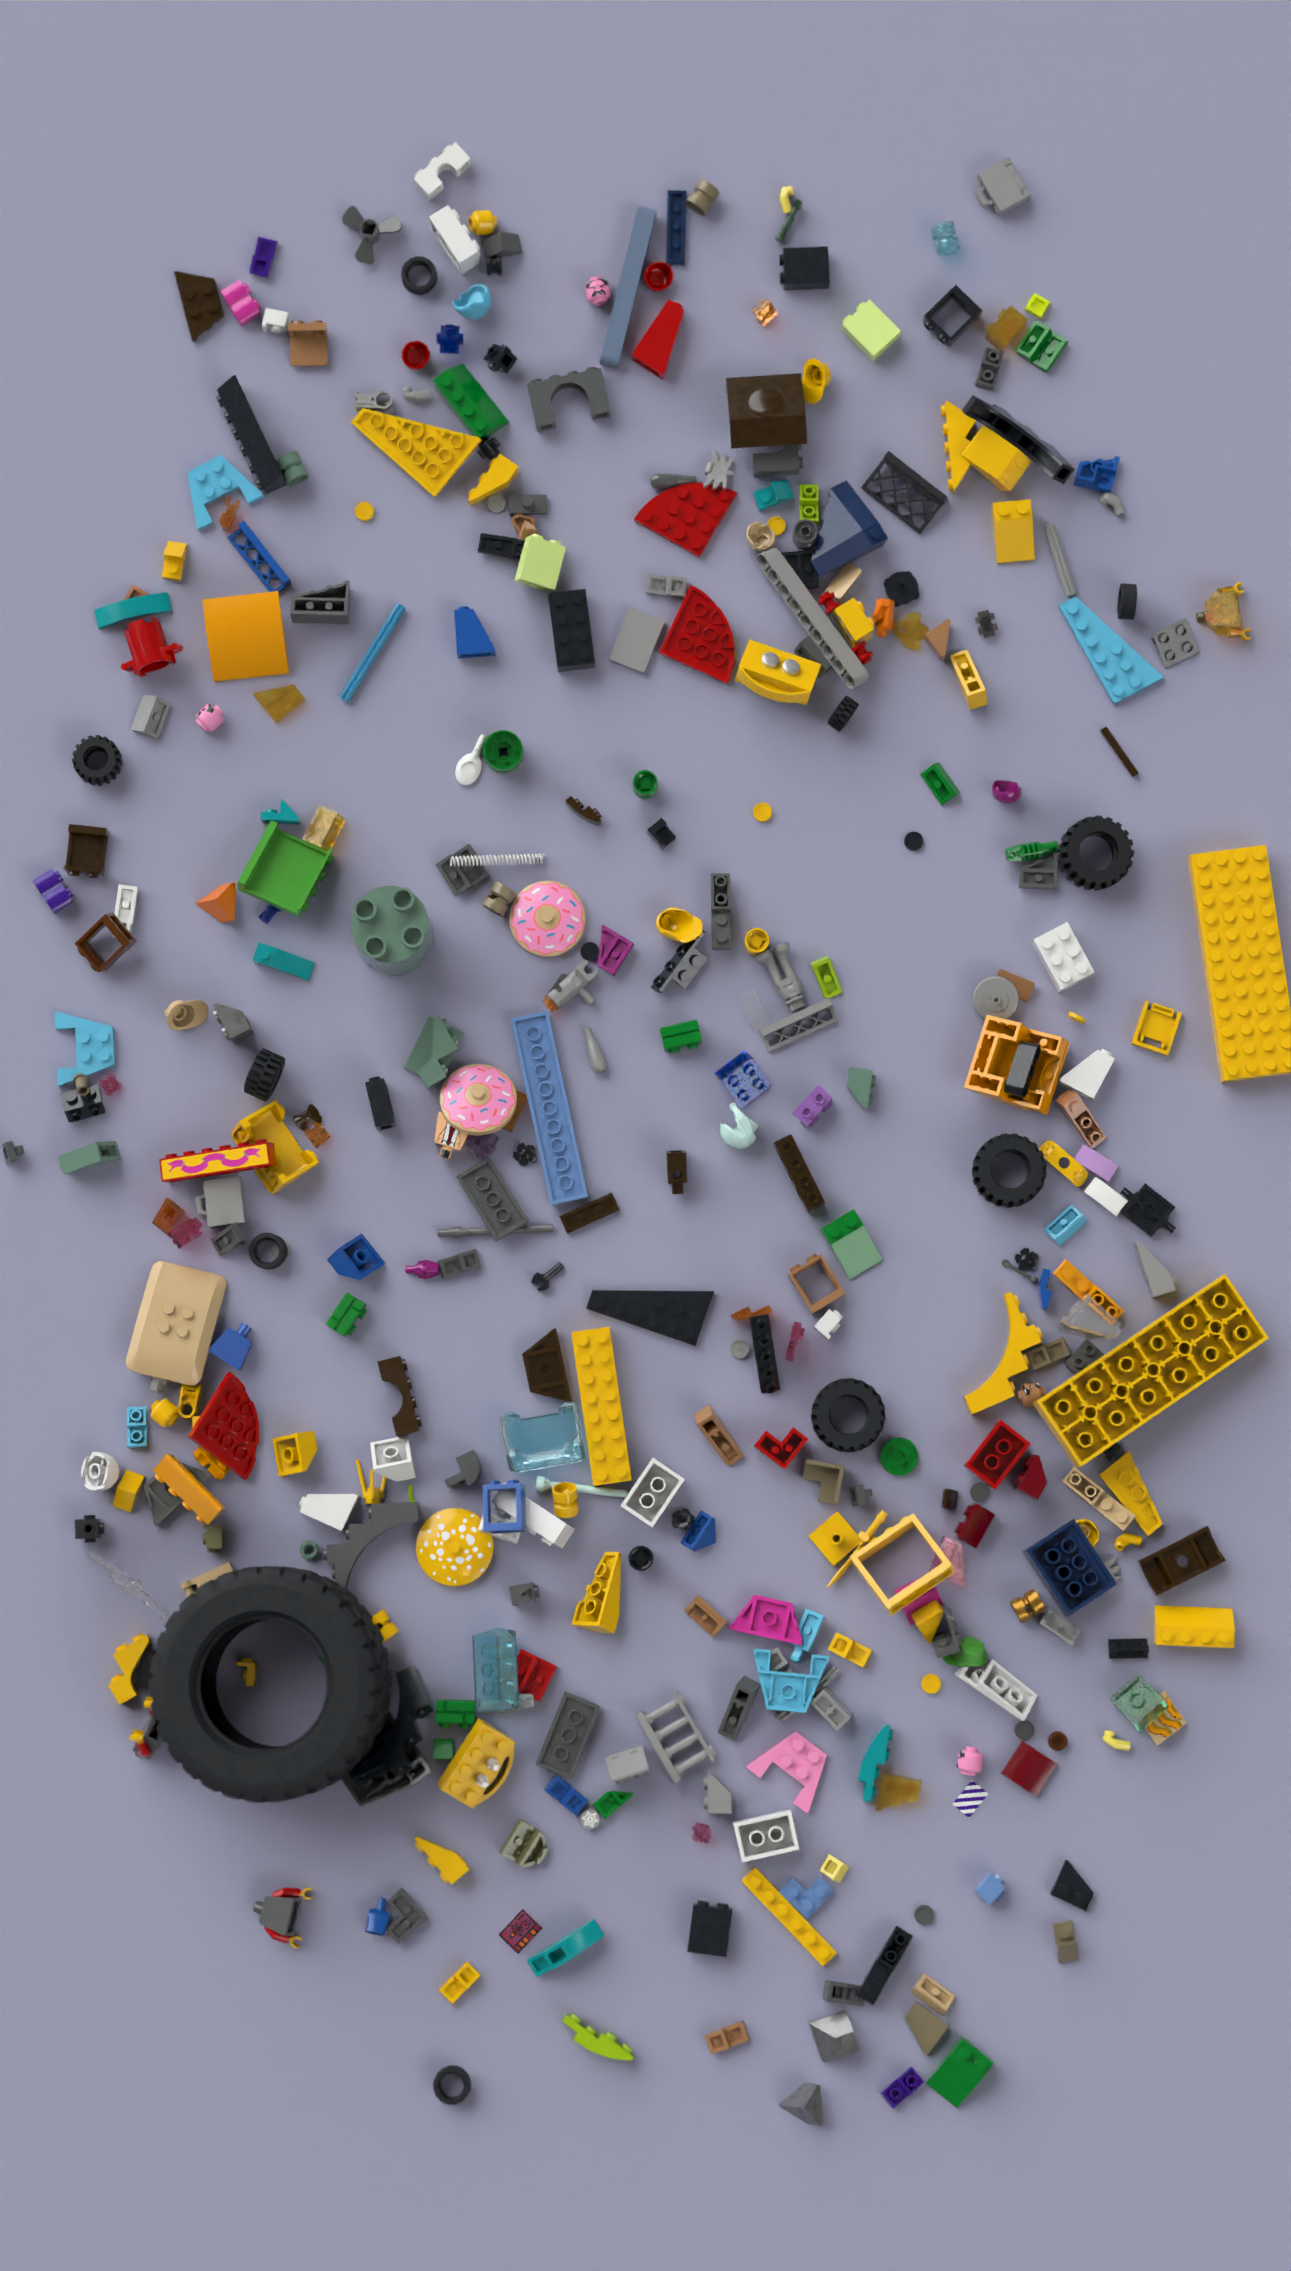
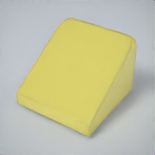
(834, 1868)

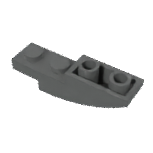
(720, 911)

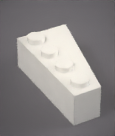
(537, 1518)

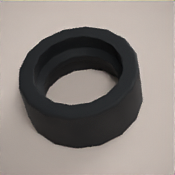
(422, 261)
(1127, 601)
(268, 1265)
(437, 2083)

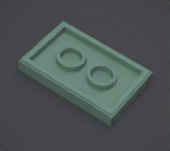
(423, 1048)

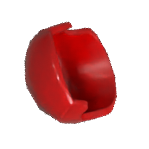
(658, 276)
(415, 355)

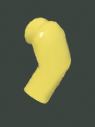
(784, 198)
(1115, 1743)

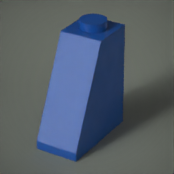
(470, 635)

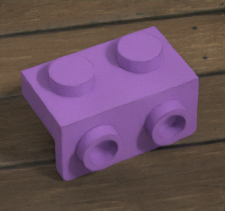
(811, 1107)

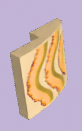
(1166, 1723)

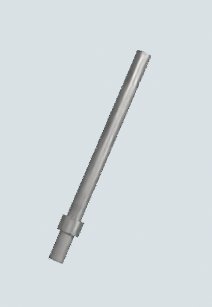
(457, 1232)

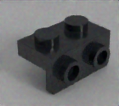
(81, 1107)

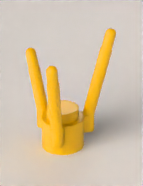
(372, 1494)

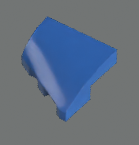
(1097, 474)

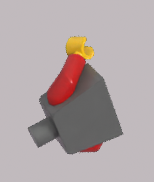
(147, 1739)
(280, 1913)

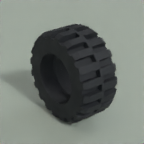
(1119, 845)
(1009, 1144)
(874, 1415)

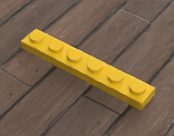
(788, 1916)

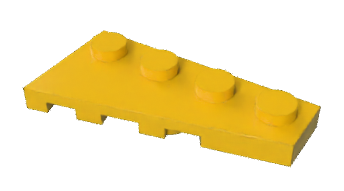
(1127, 1486)

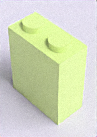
(870, 329)
(540, 563)

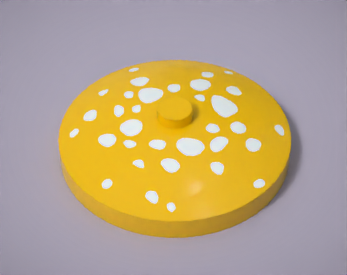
(453, 1547)

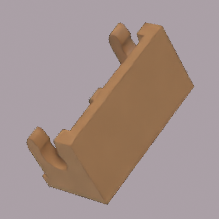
(705, 1616)

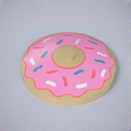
(547, 918)
(478, 1099)

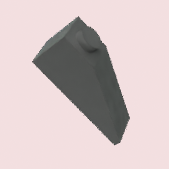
(739, 1707)

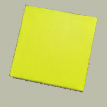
(1037, 306)

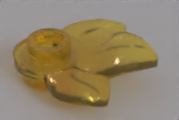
(914, 630)

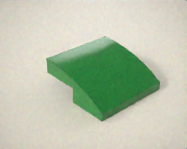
(1041, 346)

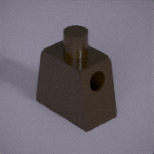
(676, 1161)

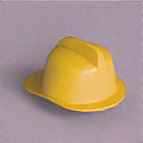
(815, 379)

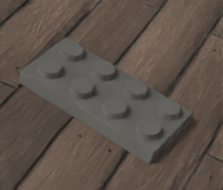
(492, 1199)
(568, 1735)

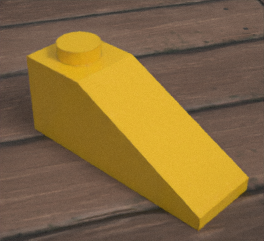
(968, 680)

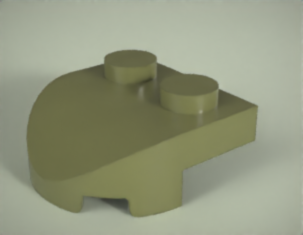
(524, 1845)

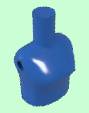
(378, 1919)

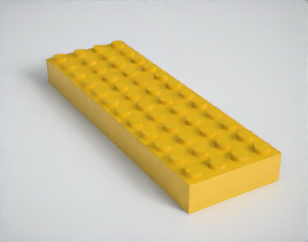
(1242, 962)
(1150, 1371)

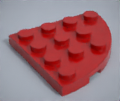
(687, 514)
(701, 637)
(229, 1427)

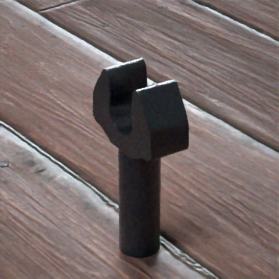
(547, 1276)

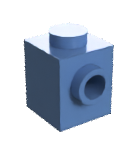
(991, 1888)

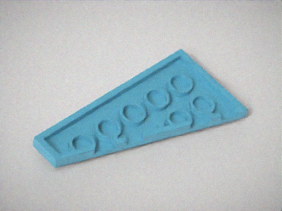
(1112, 659)

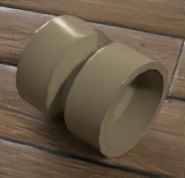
(702, 197)
(499, 898)

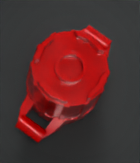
(148, 648)

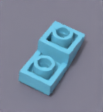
(137, 1427)

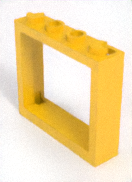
(917, 1588)

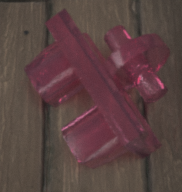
(186, 1232)

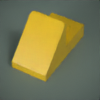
(174, 560)

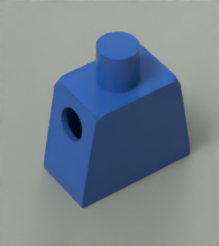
(233, 1346)

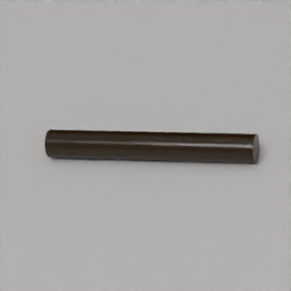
(1119, 751)

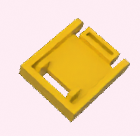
(1156, 1025)

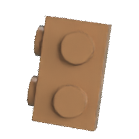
(308, 343)

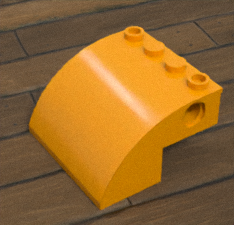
(995, 1056)

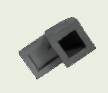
(469, 1470)

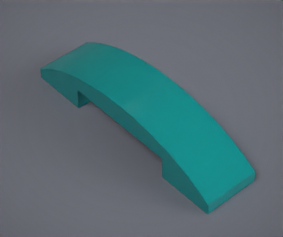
(132, 608)

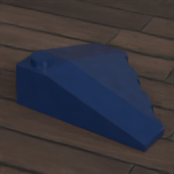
(846, 532)

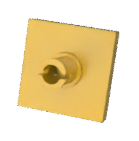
(835, 1538)

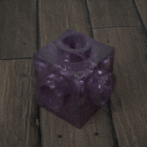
(482, 1144)

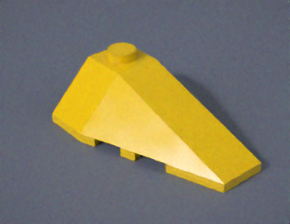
(601, 1603)

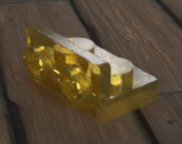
(324, 828)

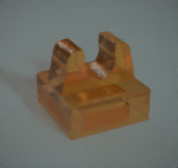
(764, 312)
(317, 1135)

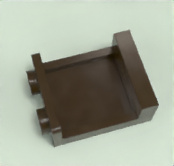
(86, 850)

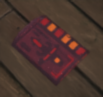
(520, 1931)

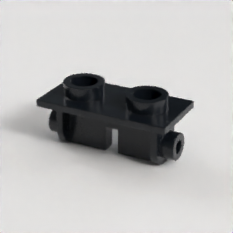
(1128, 1648)

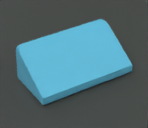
(1065, 1225)

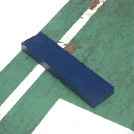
(676, 227)

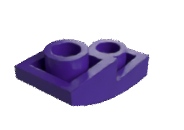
(901, 2087)

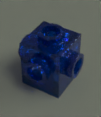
(449, 339)

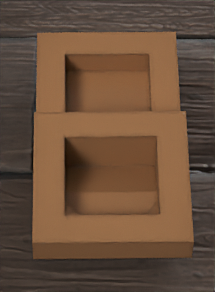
(727, 2037)

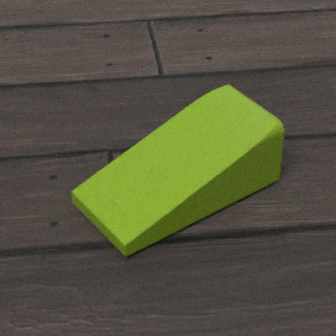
(826, 977)

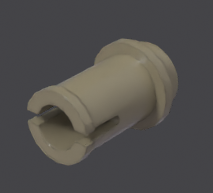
(80, 1081)

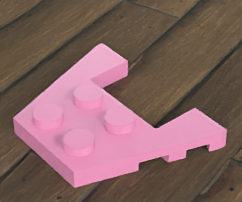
(798, 1759)

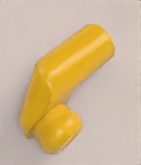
(1126, 1539)

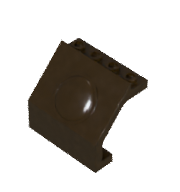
(766, 410)

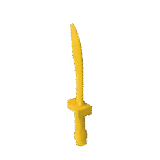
(865, 1536)

